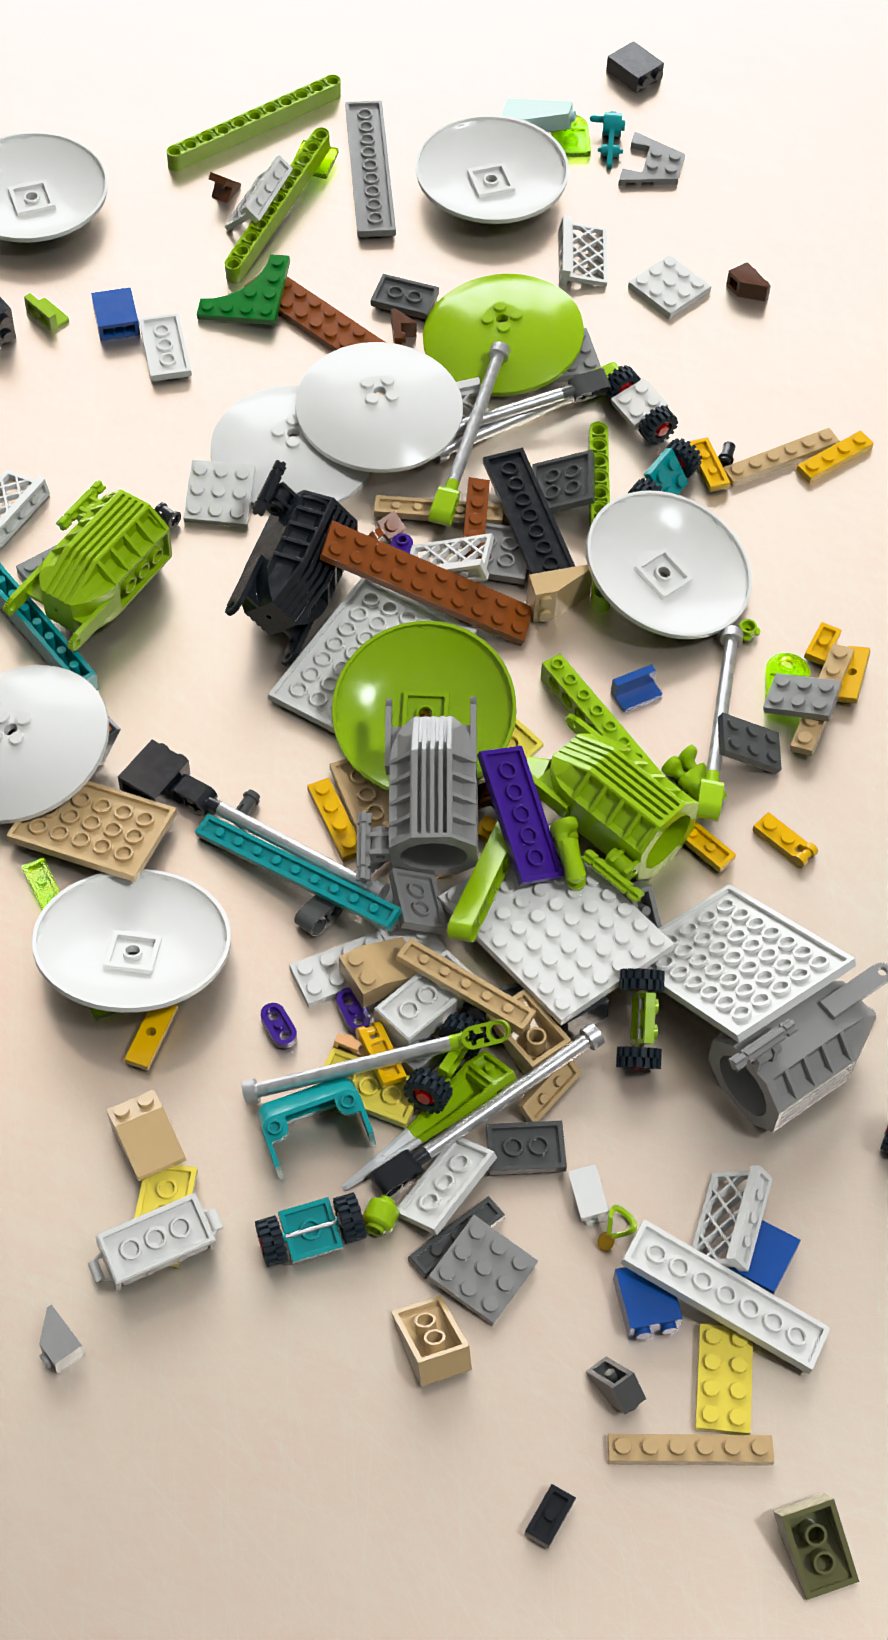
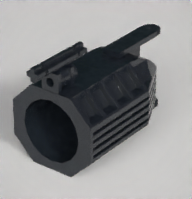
(284, 579)

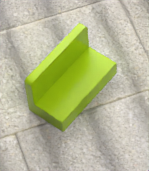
(45, 312)

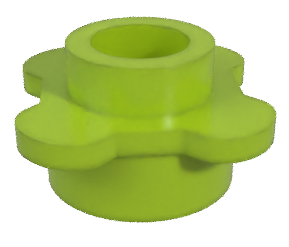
(751, 627)

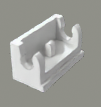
(589, 1194)

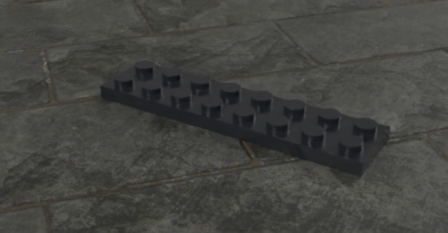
(527, 511)

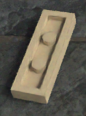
(547, 1092)

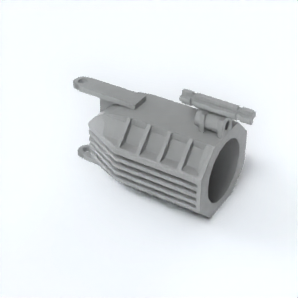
(430, 798)
(799, 1053)

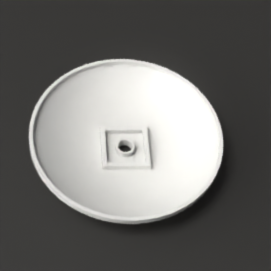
(519, 158)
(60, 175)
(376, 432)
(258, 435)
(674, 535)
(56, 741)
(96, 922)

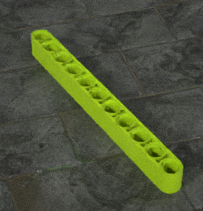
(253, 122)
(259, 233)
(599, 444)
(486, 877)

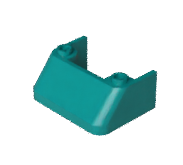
(278, 1113)

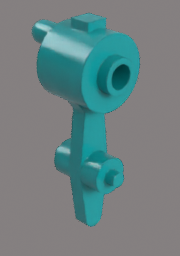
(612, 127)

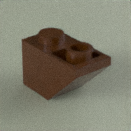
(748, 283)

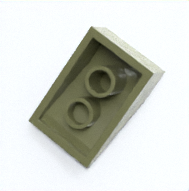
(816, 1545)

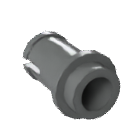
(249, 800)

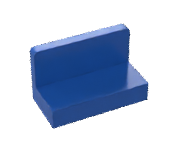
(635, 688)

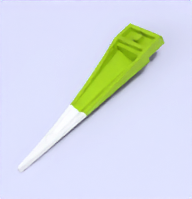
(472, 1087)

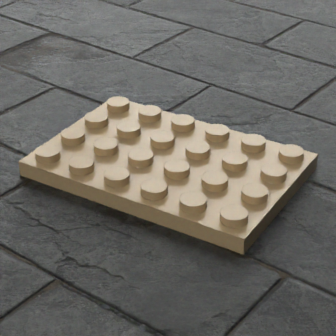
(99, 830)

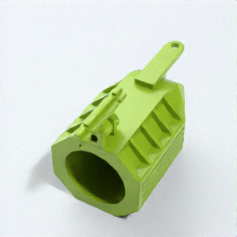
(98, 563)
(618, 806)

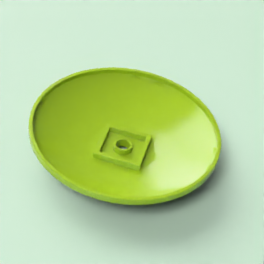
(540, 329)
(421, 669)

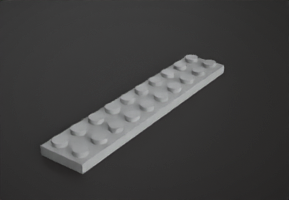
(370, 169)

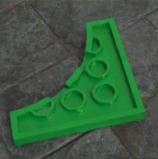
(256, 302)

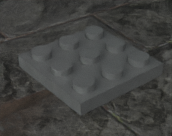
(567, 480)

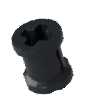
(168, 514)

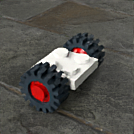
(641, 405)

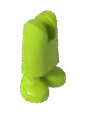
(688, 781)
(566, 842)

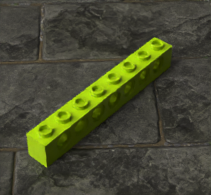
(583, 703)

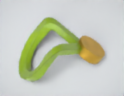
(607, 1239)

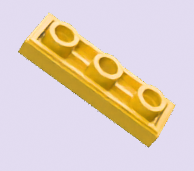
(854, 677)
(146, 1047)

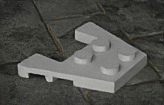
(661, 166)

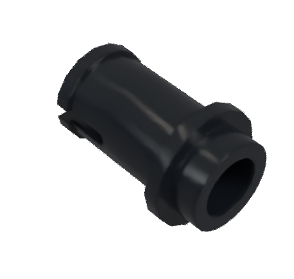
(726, 455)

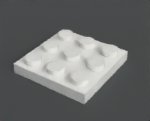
(669, 286)
(219, 493)

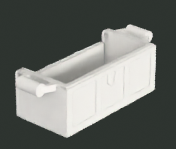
(417, 1008)
(155, 1241)

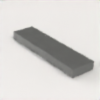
(430, 1254)

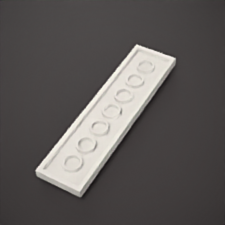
(726, 1296)

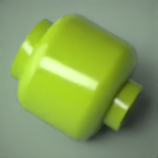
(380, 1215)

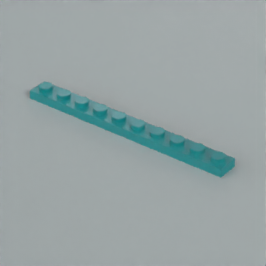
(299, 872)

